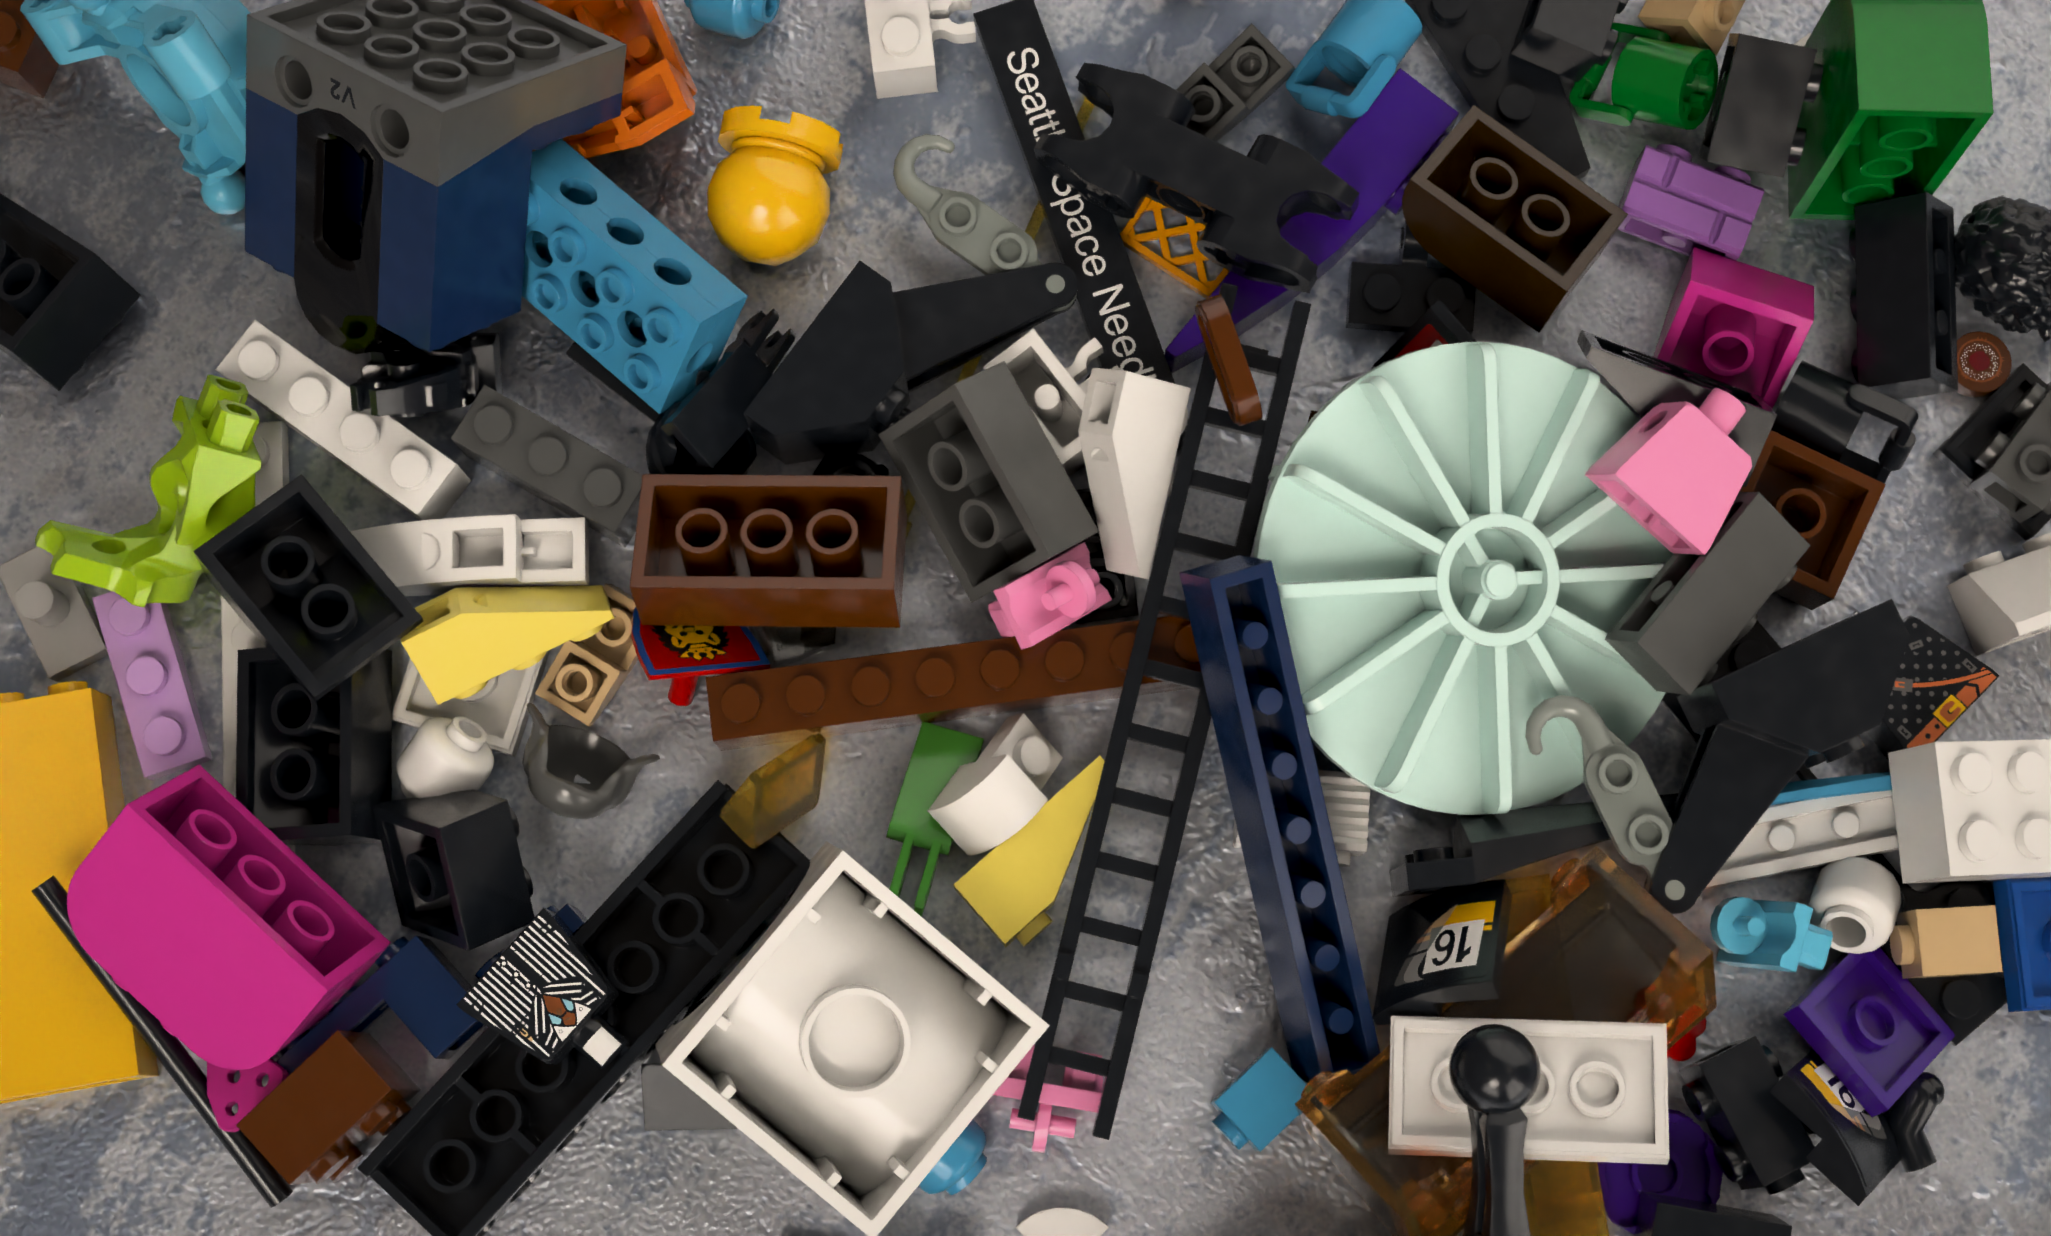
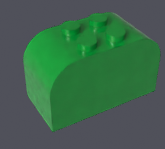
(1894, 102)

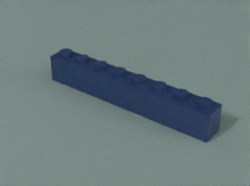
(1280, 814)

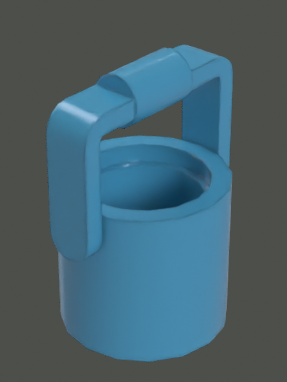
(1359, 48)

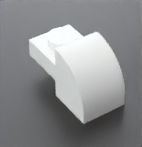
(1000, 790)

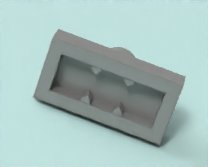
(53, 614)

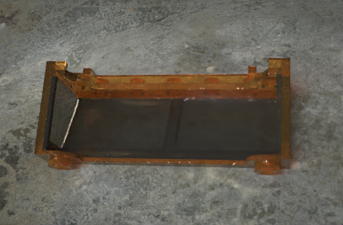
(1590, 957)

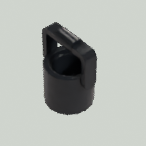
(1825, 410)

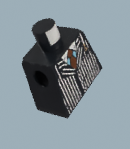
(548, 996)

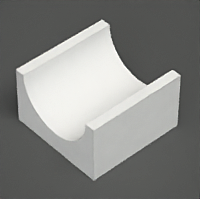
(852, 1041)

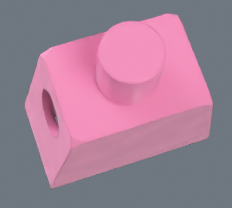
(1678, 471)

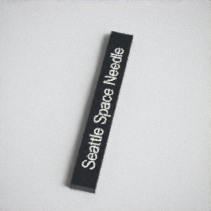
(1082, 232)

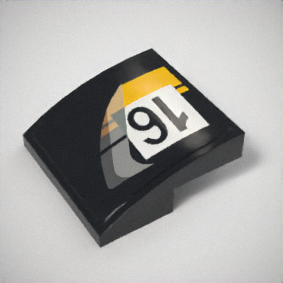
(1444, 951)
(1854, 1146)

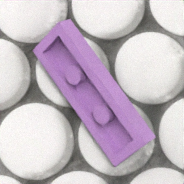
(153, 685)

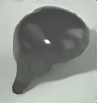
(561, 752)

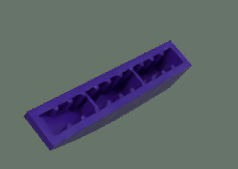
(1373, 158)

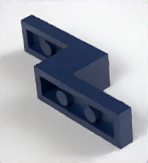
(421, 991)

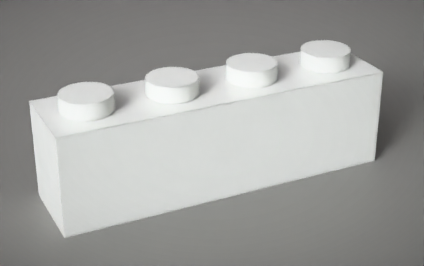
(322, 412)

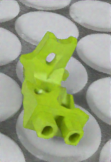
(198, 493)

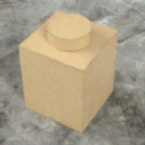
(1946, 942)

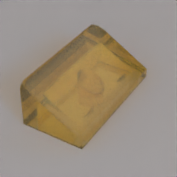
(777, 793)

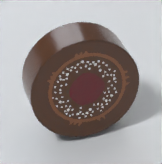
(1981, 363)

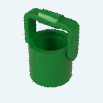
(1651, 82)

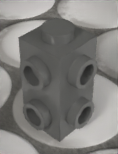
(2018, 464)

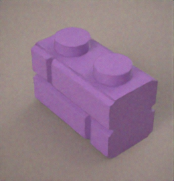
(1688, 204)

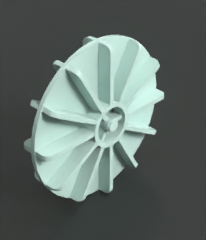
(1458, 574)

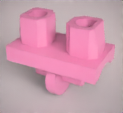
(1048, 597)
(1078, 1091)

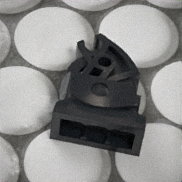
(415, 382)

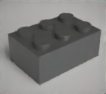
(987, 481)

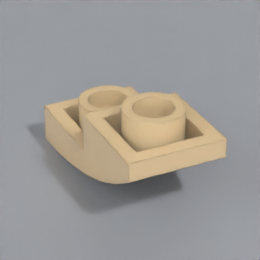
(593, 669)

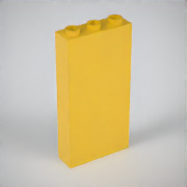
(55, 805)

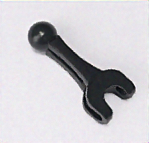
(1495, 1076)

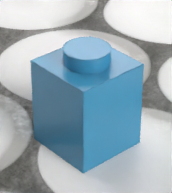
(1259, 1102)

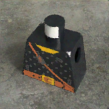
(1930, 690)

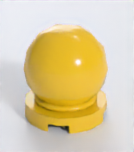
(771, 188)

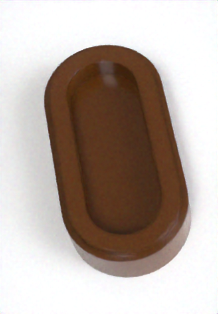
(1228, 360)

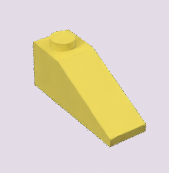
(1025, 872)

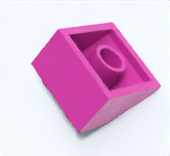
(1736, 323)

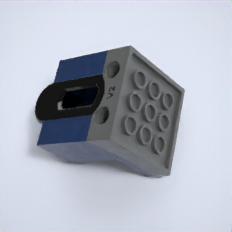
(402, 154)

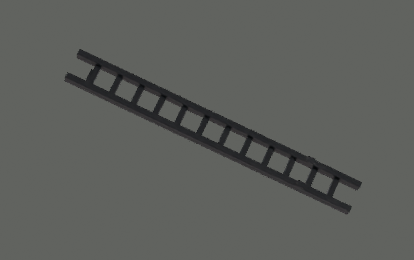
(1123, 730)

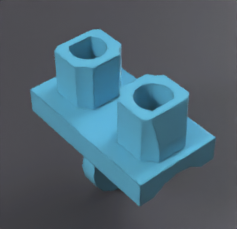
(1768, 935)

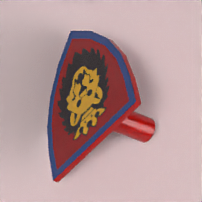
(692, 652)

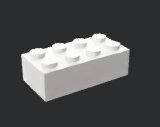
(1973, 810)

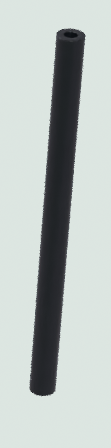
(171, 1055)

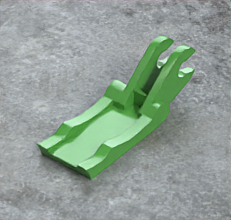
(931, 766)

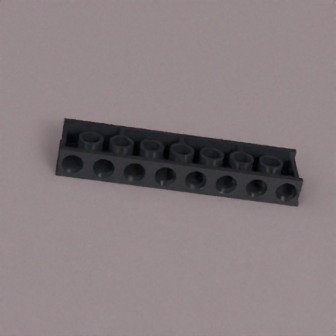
(663, 946)

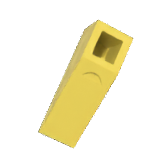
(489, 630)

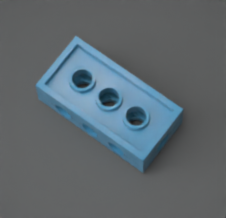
(622, 280)

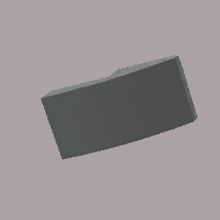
(1234, 83)

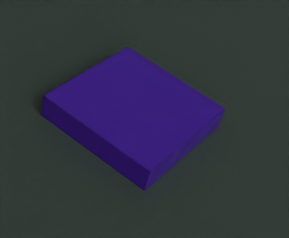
(1870, 1027)

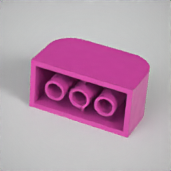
(216, 923)

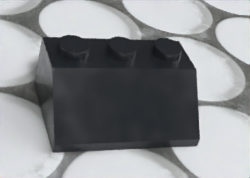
(311, 763)

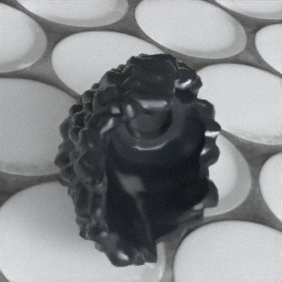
(2007, 263)

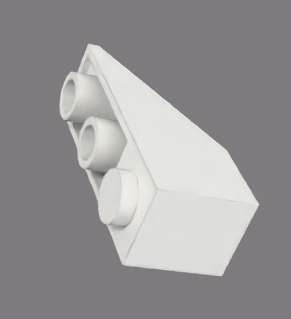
(1129, 456)

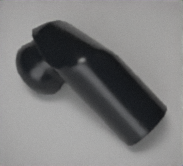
(1909, 1116)

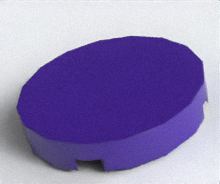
(1689, 1174)

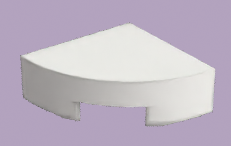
(1061, 1222)

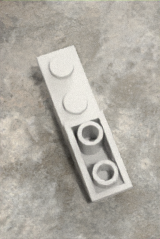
(479, 552)

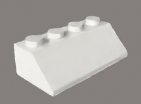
(2005, 599)

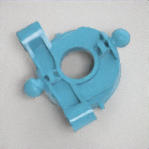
(182, 61)

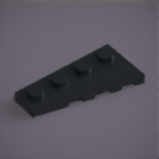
(1476, 48)

